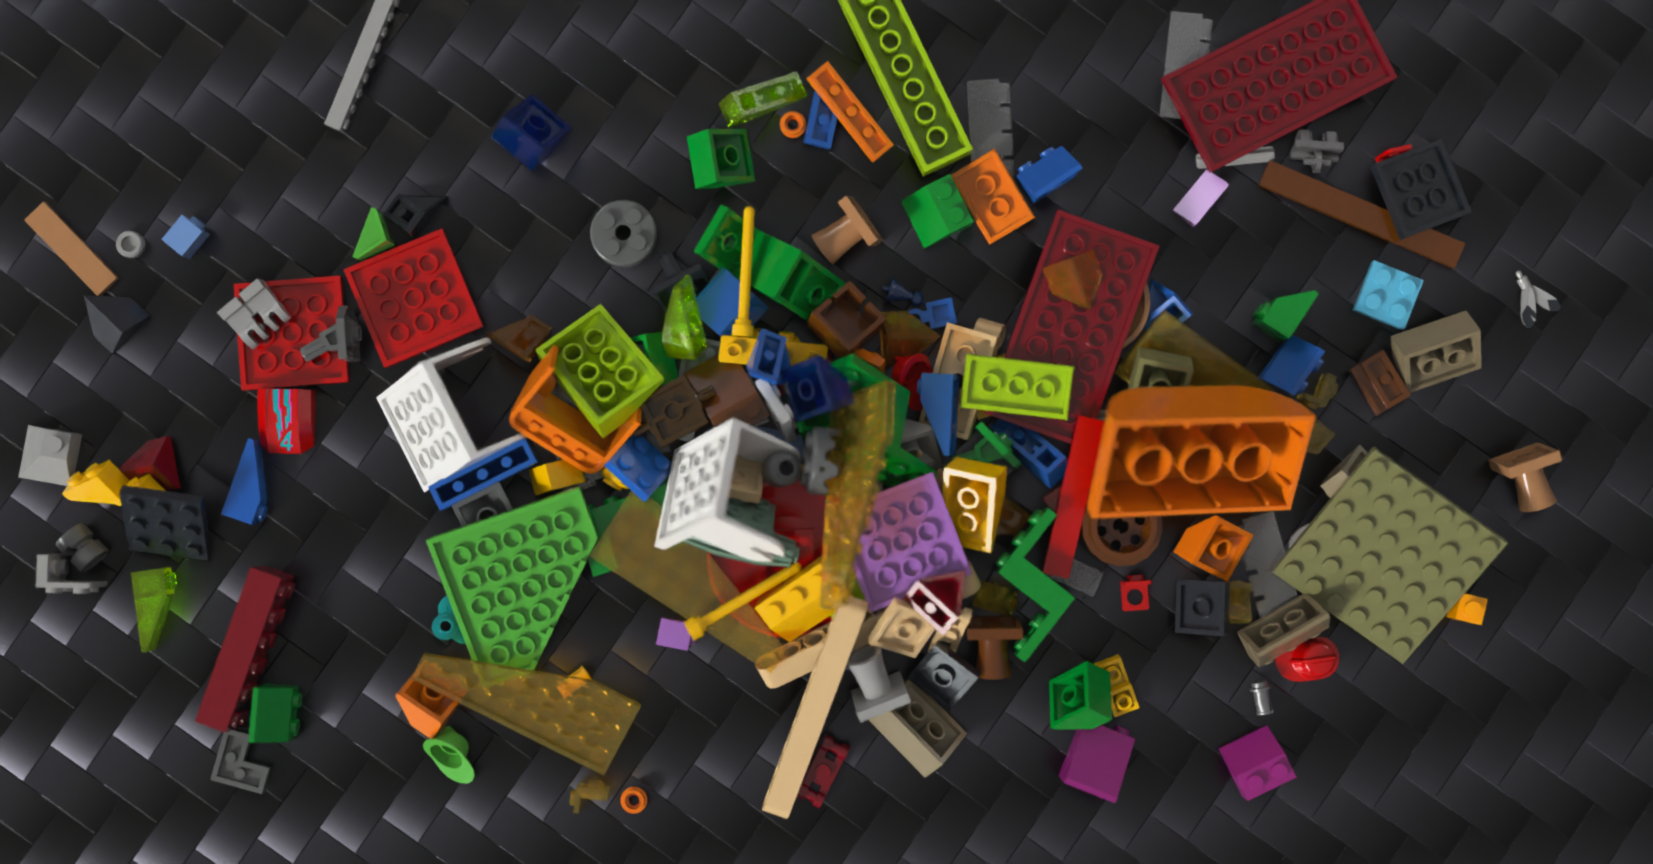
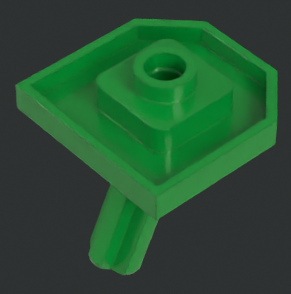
(992, 448)

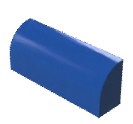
(484, 473)

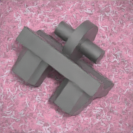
(1316, 152)

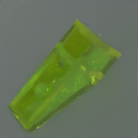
(761, 99)
(683, 328)
(152, 598)

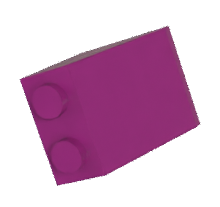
(1098, 760)

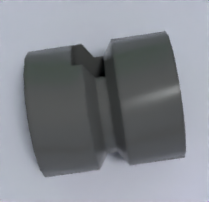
(81, 547)

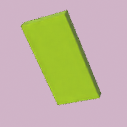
(1017, 386)

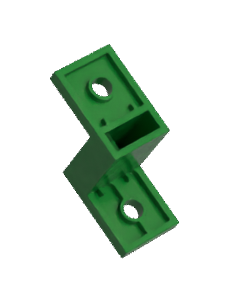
(777, 267)
(899, 464)
(1033, 583)

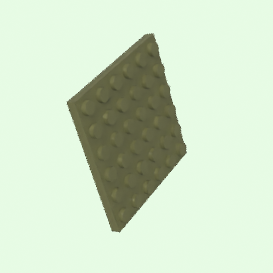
(1389, 555)

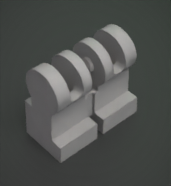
(254, 300)

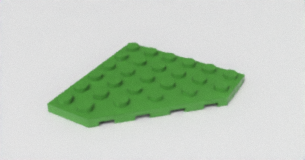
(515, 575)

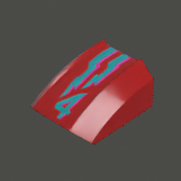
(286, 420)

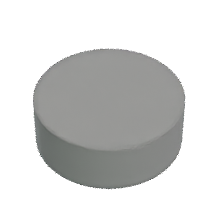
(130, 244)

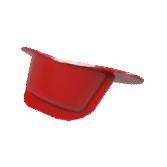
(907, 373)
(1309, 661)

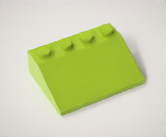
(602, 370)

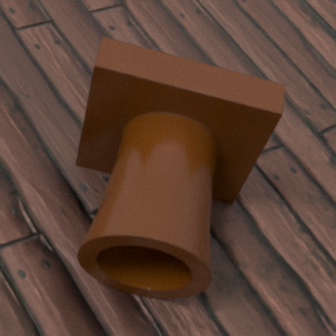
(992, 639)

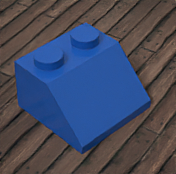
(1047, 174)
(720, 303)

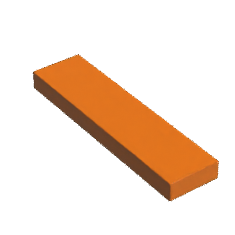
(850, 111)

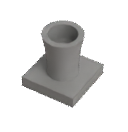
(877, 689)

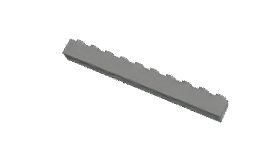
(360, 63)

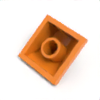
(1214, 546)
(425, 708)

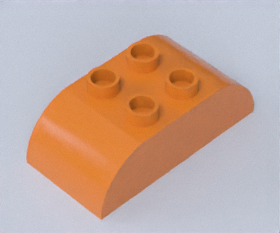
(1199, 452)

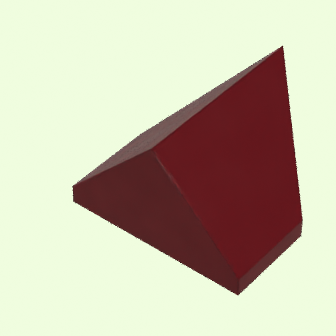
(158, 460)
(938, 599)

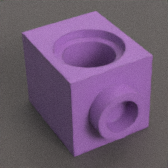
(674, 634)

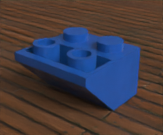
(1292, 366)

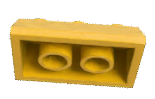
(795, 603)

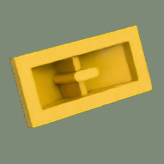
(555, 476)

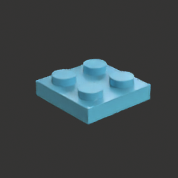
(1388, 295)

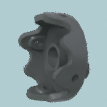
(623, 252)
(815, 456)

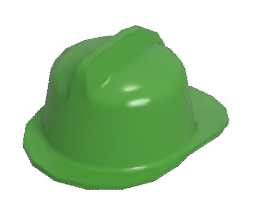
(450, 754)

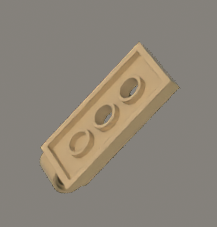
(956, 342)

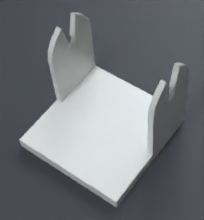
(428, 421)
(701, 486)

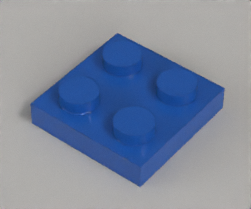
(639, 466)

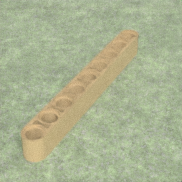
(803, 651)
(814, 707)

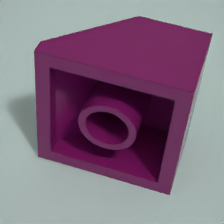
(1257, 763)

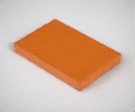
(992, 196)

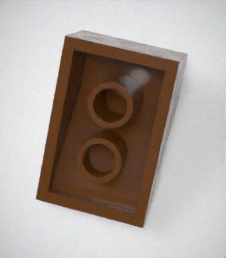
(733, 389)

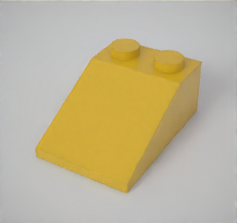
(974, 500)

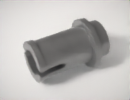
(1262, 697)

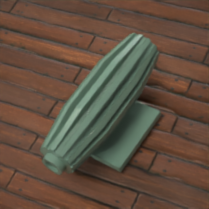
(760, 518)

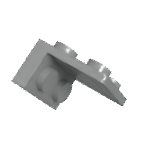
(52, 575)

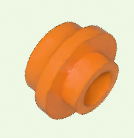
(793, 116)
(628, 806)

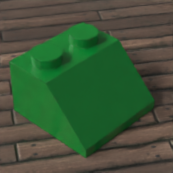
(720, 158)
(937, 211)
(1282, 315)
(653, 349)
(1080, 698)
(274, 713)

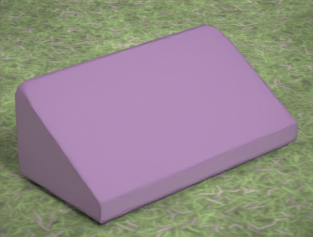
(1200, 198)

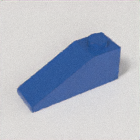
(940, 402)
(1034, 452)
(248, 490)

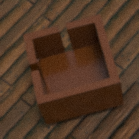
(843, 327)

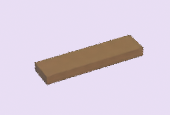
(71, 249)

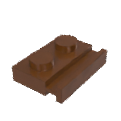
(1379, 382)

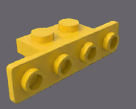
(739, 348)

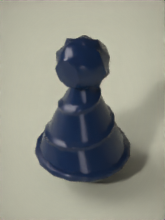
(898, 292)

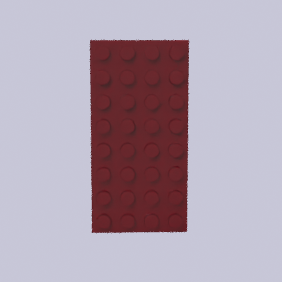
(1277, 79)
(1071, 335)

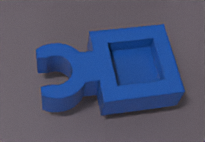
(937, 313)

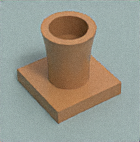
(846, 231)
(1527, 470)

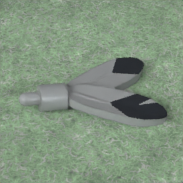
(1530, 296)

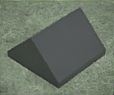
(482, 505)

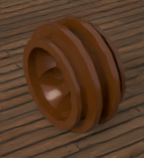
(1128, 553)

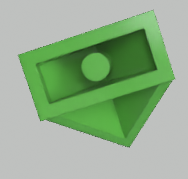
(374, 237)

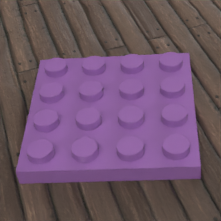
(907, 541)

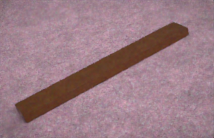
(1357, 213)

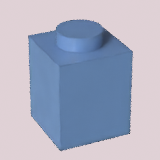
(186, 236)

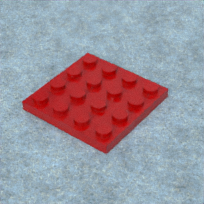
(413, 298)
(278, 359)

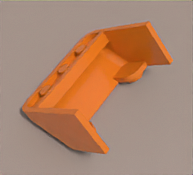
(561, 426)

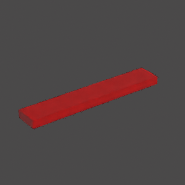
(1073, 497)

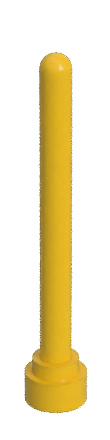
(743, 324)
(698, 625)

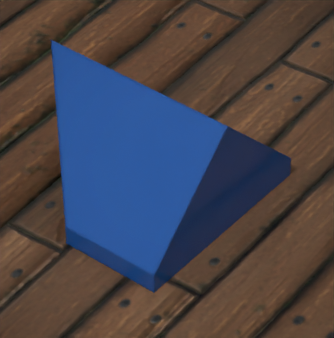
(1164, 298)
(768, 357)

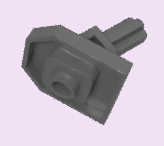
(340, 337)

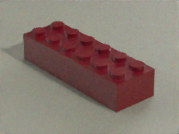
(245, 648)

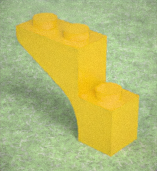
(103, 483)

